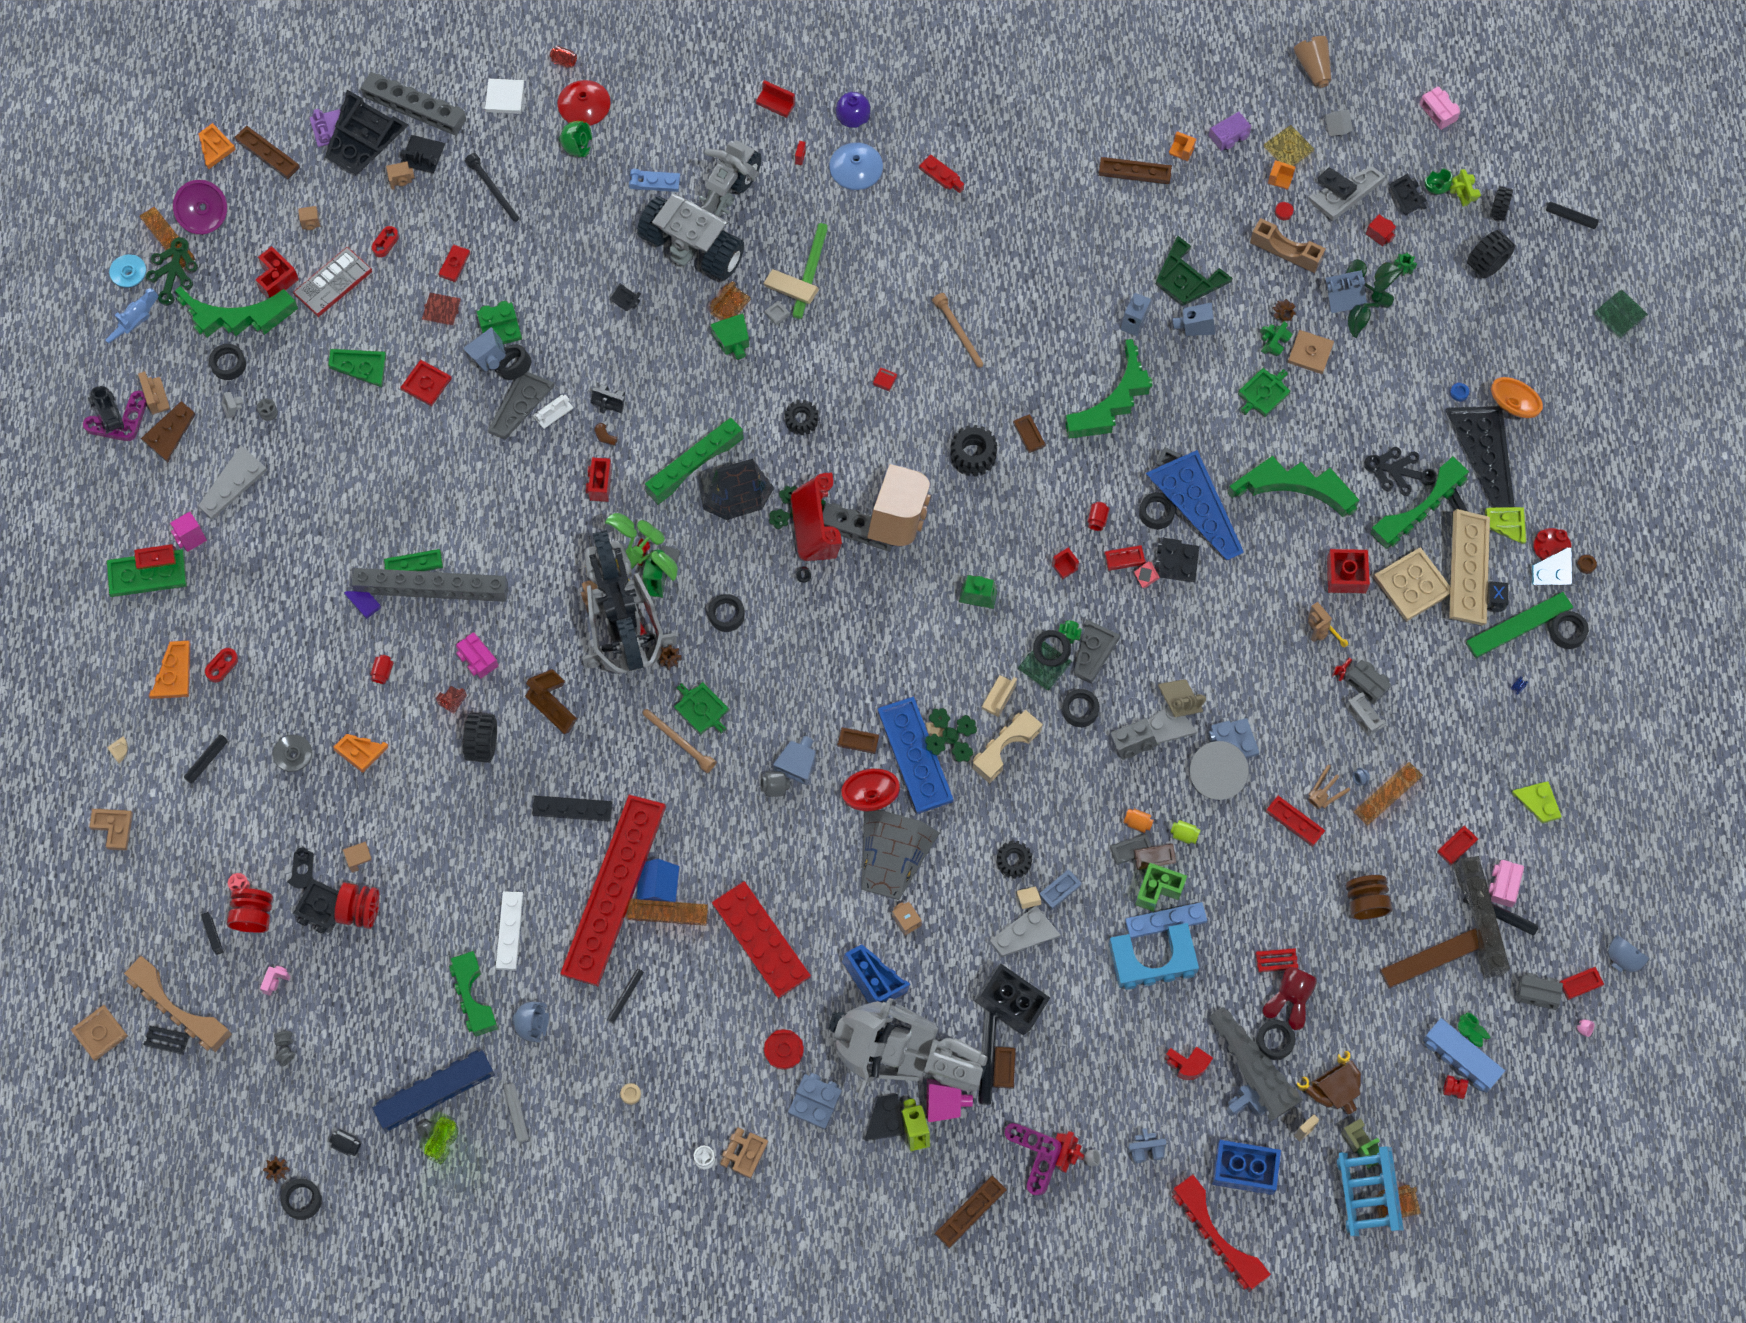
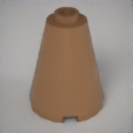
(1315, 59)

